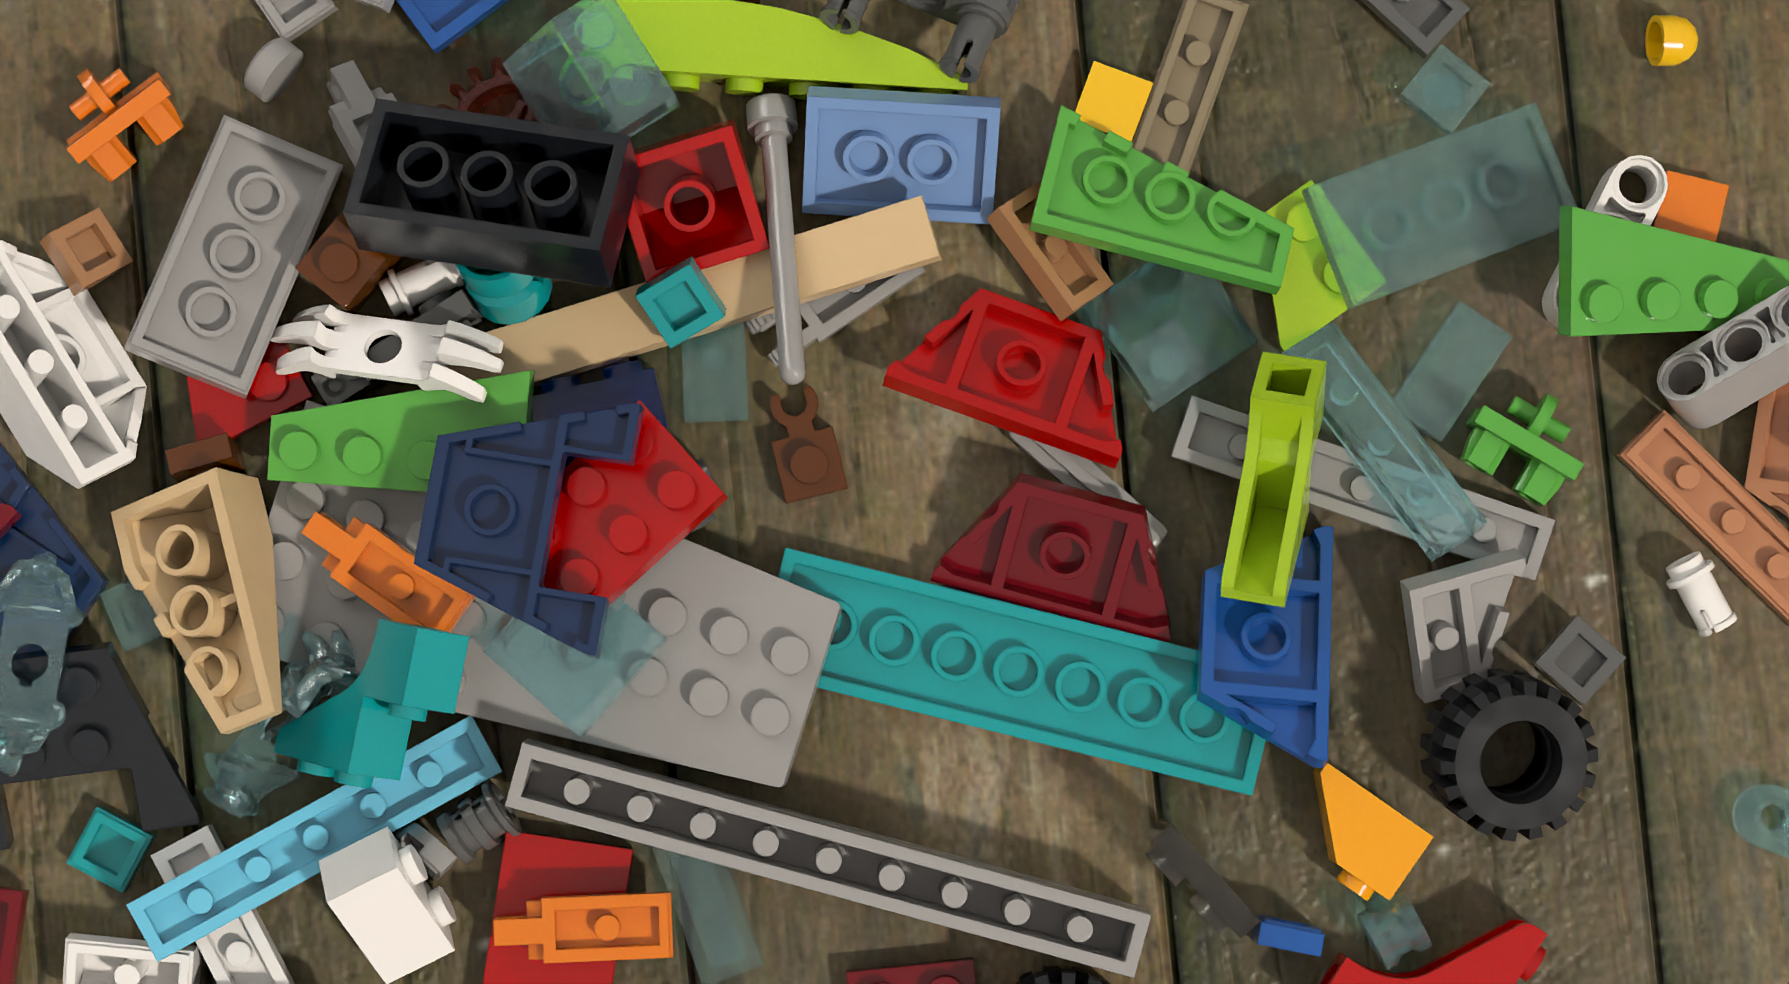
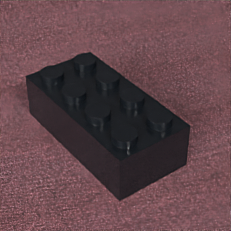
(492, 192)

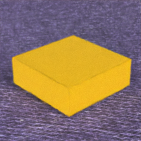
(1113, 100)

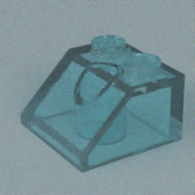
(591, 72)

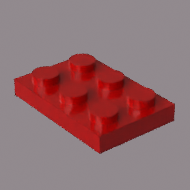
(625, 517)

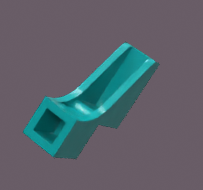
(369, 724)

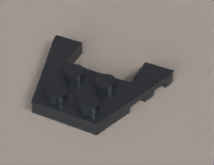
(102, 732)

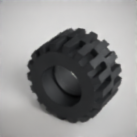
(1548, 783)

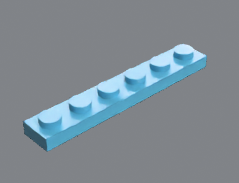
(291, 848)

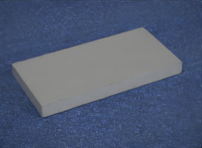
(233, 257)

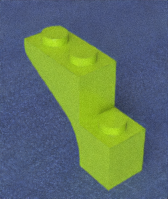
(1274, 479)

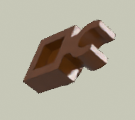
(808, 458)

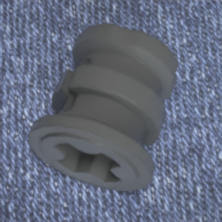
(479, 823)

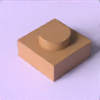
(86, 251)

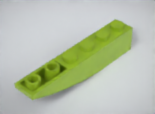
(773, 47)

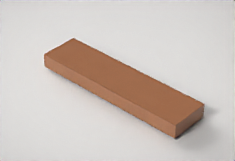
(1713, 507)

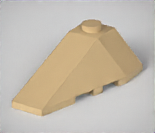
(210, 578)

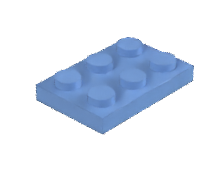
(899, 145)

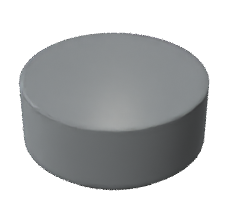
(273, 69)

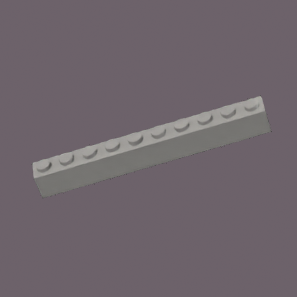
(828, 857)

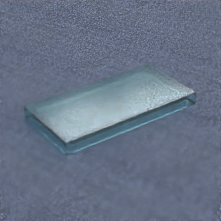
(1439, 205)

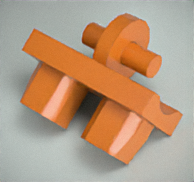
(99, 139)

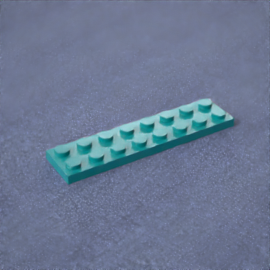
(1024, 674)

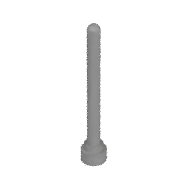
(771, 123)

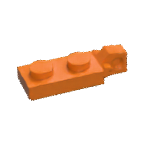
(385, 574)
(592, 927)

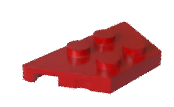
(1018, 374)

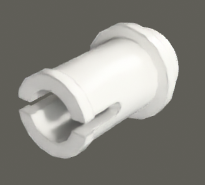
(418, 284)
(1700, 593)

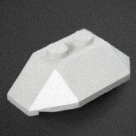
(64, 374)

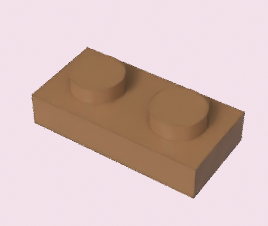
(1058, 268)

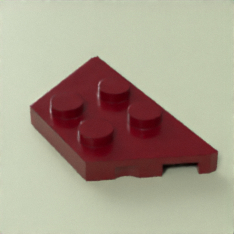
(1064, 557)

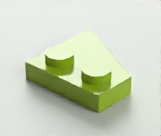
(1309, 289)

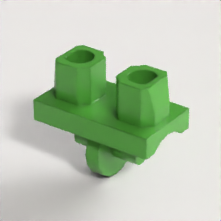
(1546, 464)

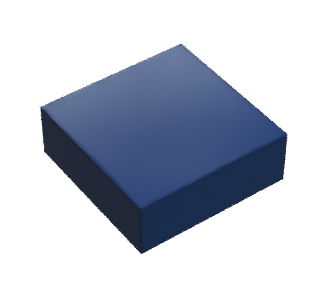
(1288, 935)

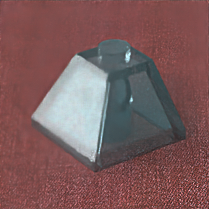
(1169, 329)

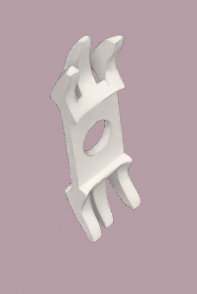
(419, 362)

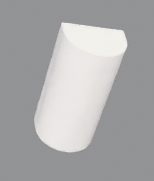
(126, 961)

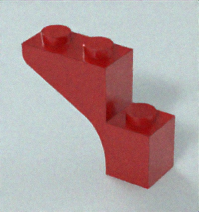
(1492, 958)

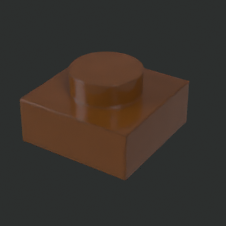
(204, 455)

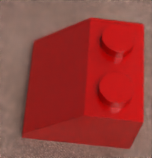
(695, 201)

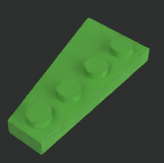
(1132, 205)
(388, 437)

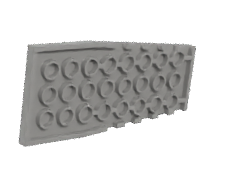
(714, 698)

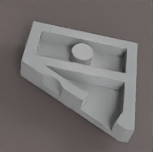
(1457, 619)

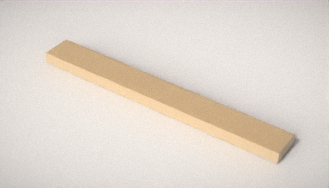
(619, 328)

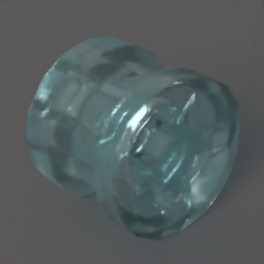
(1394, 930)

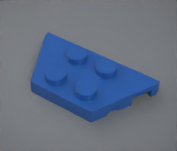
(1273, 662)

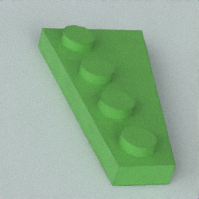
(1652, 279)

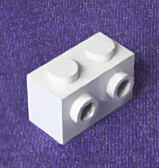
(388, 904)

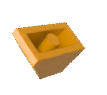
(1366, 836)

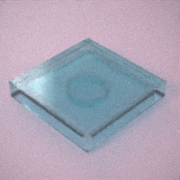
(568, 681)

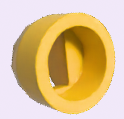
(1669, 40)

